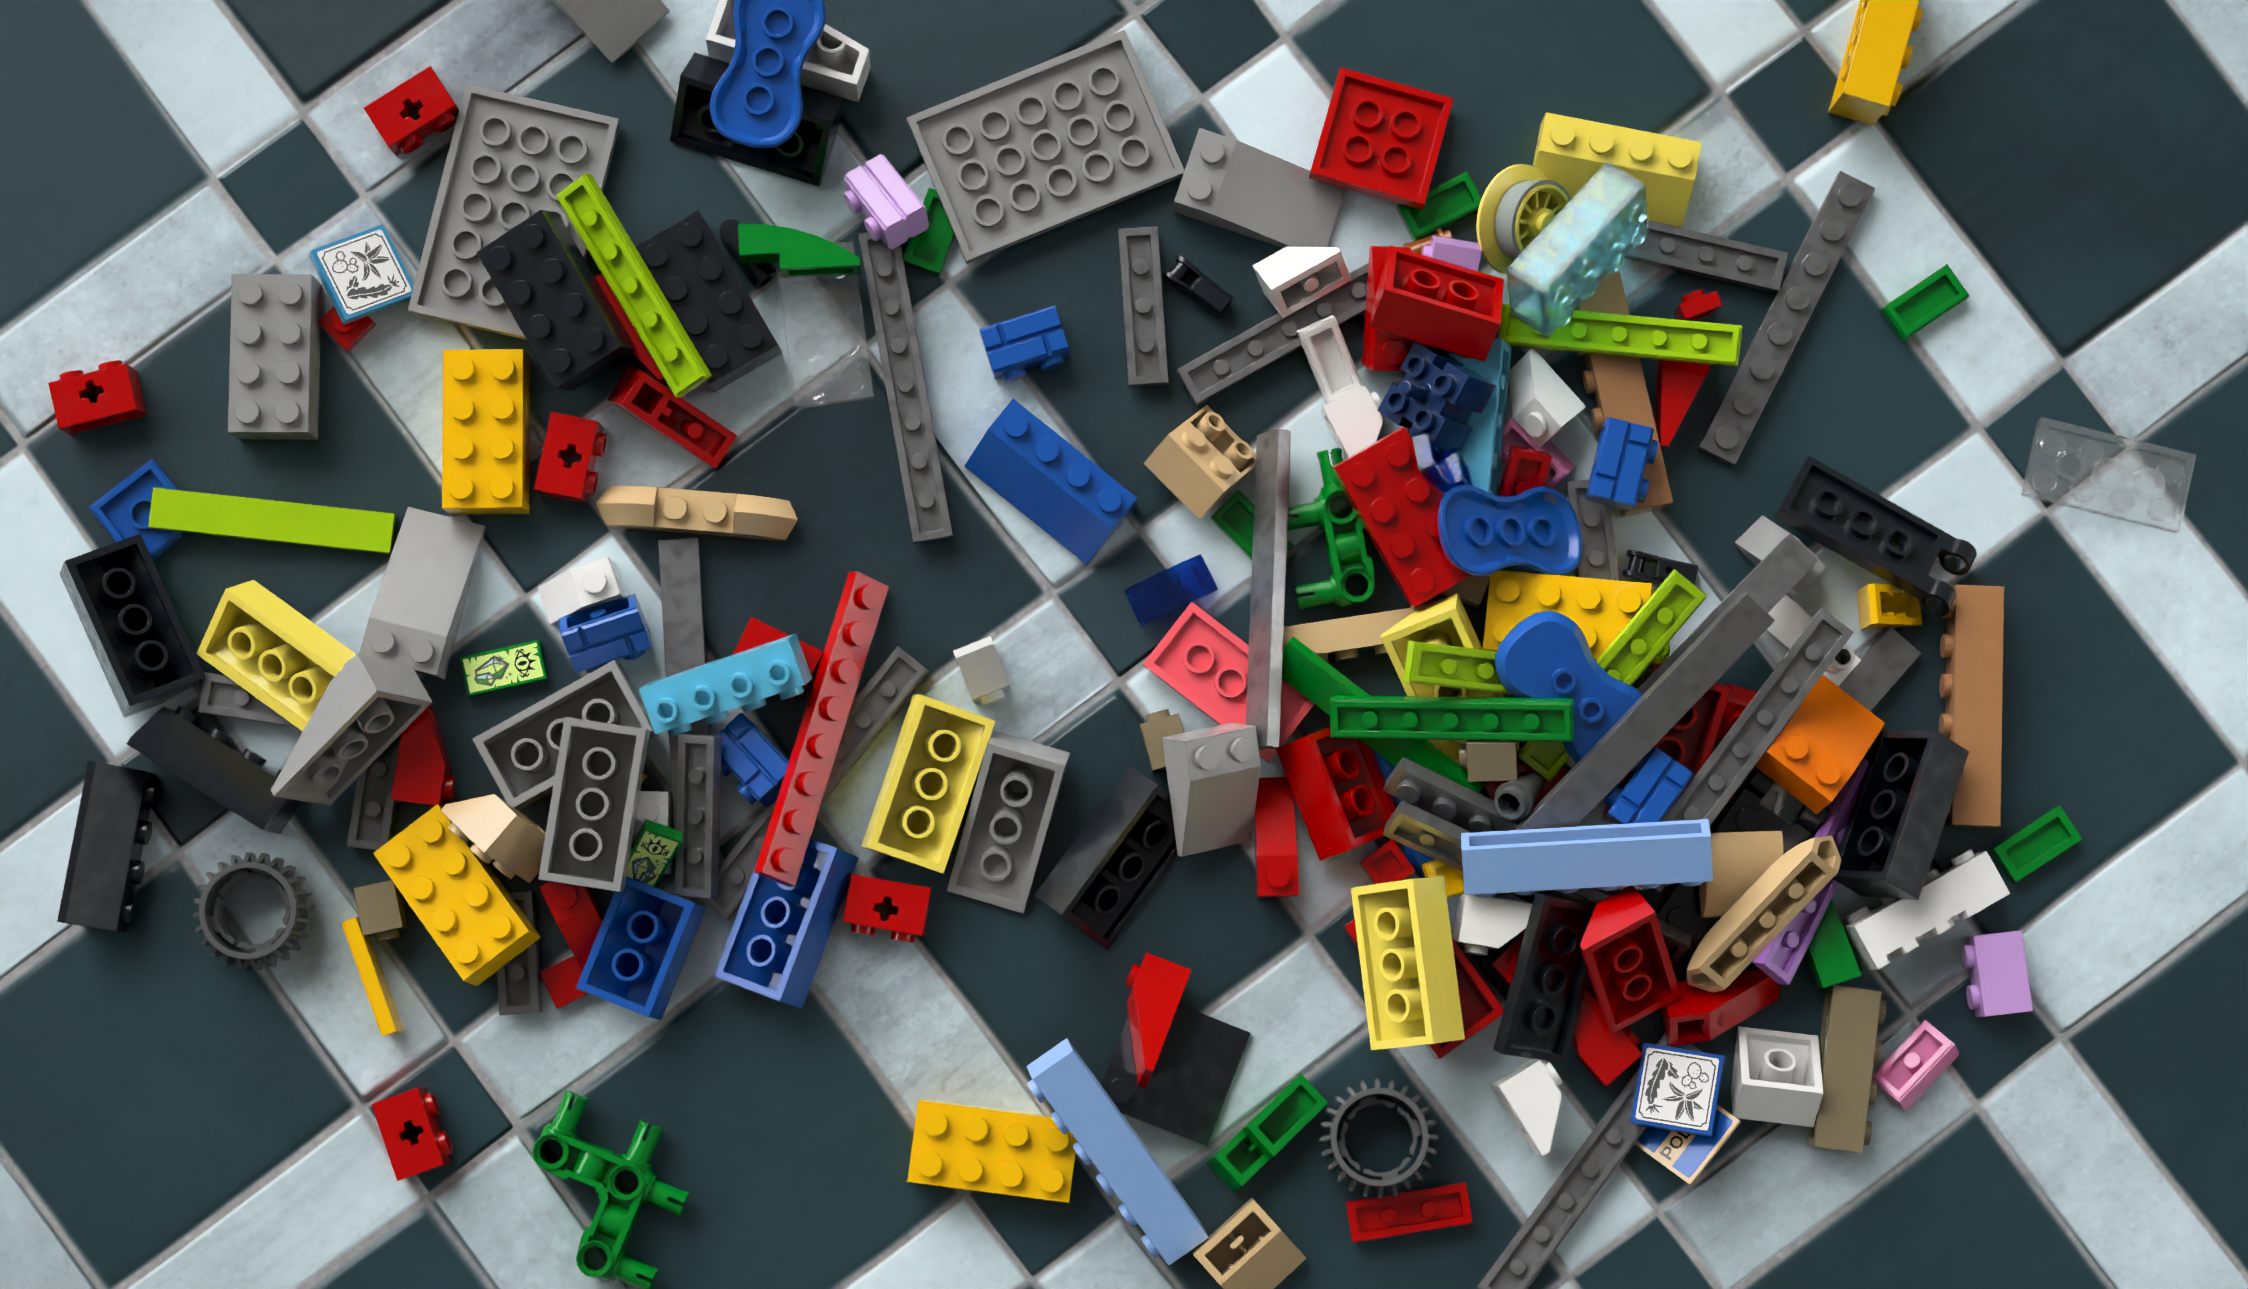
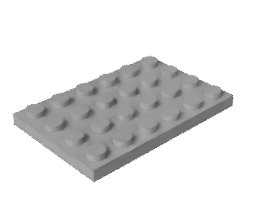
(1045, 146)
(499, 170)

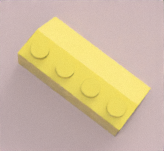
(1576, 149)
(1436, 623)
(272, 651)
(928, 783)
(1407, 963)

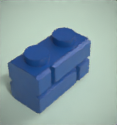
(1025, 343)
(1621, 464)
(605, 634)
(752, 760)
(1648, 791)

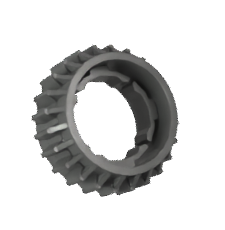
(222, 883)
(1418, 1126)

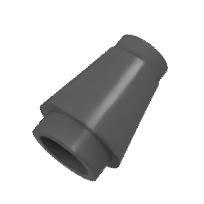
(1517, 797)

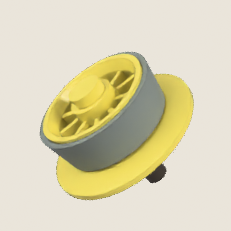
(1515, 212)

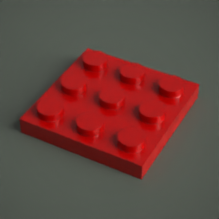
(1381, 138)

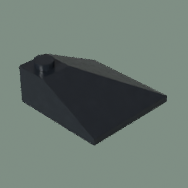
(1187, 1078)

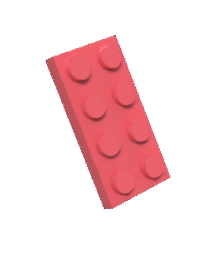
(1211, 672)

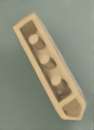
(697, 512)
(1347, 635)
(1762, 913)

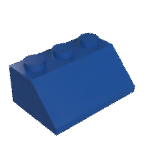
(641, 948)

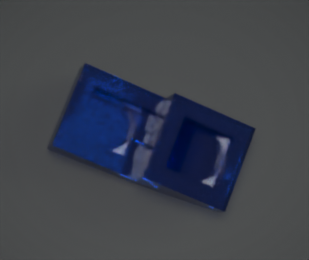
(1440, 469)
(1170, 590)

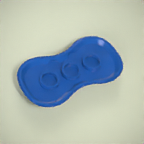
(760, 91)
(1495, 532)
(1553, 660)

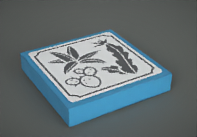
(362, 274)

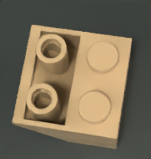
(1202, 461)
(498, 834)
(1249, 1251)

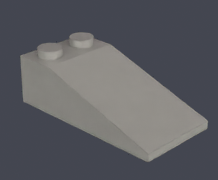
(1256, 194)
(424, 592)
(351, 728)
(1008, 821)

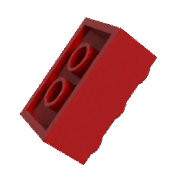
(1437, 304)
(1337, 790)
(1627, 959)

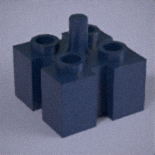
(1436, 397)

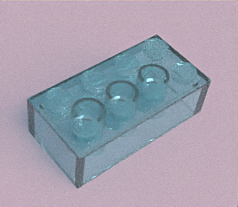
(1578, 250)

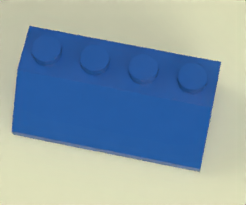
(1050, 482)
(786, 928)

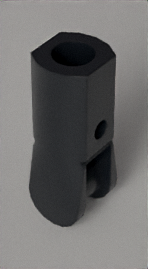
(758, 273)
(1202, 291)
(1662, 568)

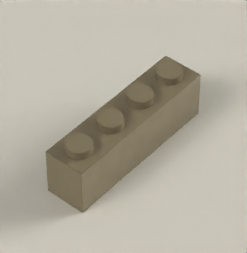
(1847, 1061)

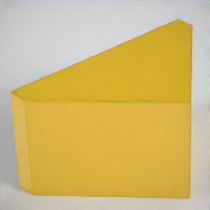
(1886, 607)

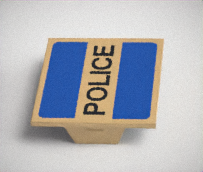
(1687, 1153)

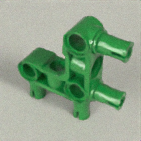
(1343, 542)
(602, 1170)

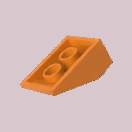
(1820, 745)

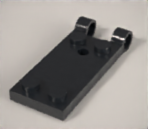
(1864, 524)
(1743, 815)

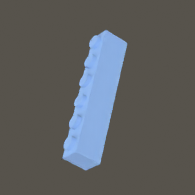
(1587, 857)
(1116, 1151)

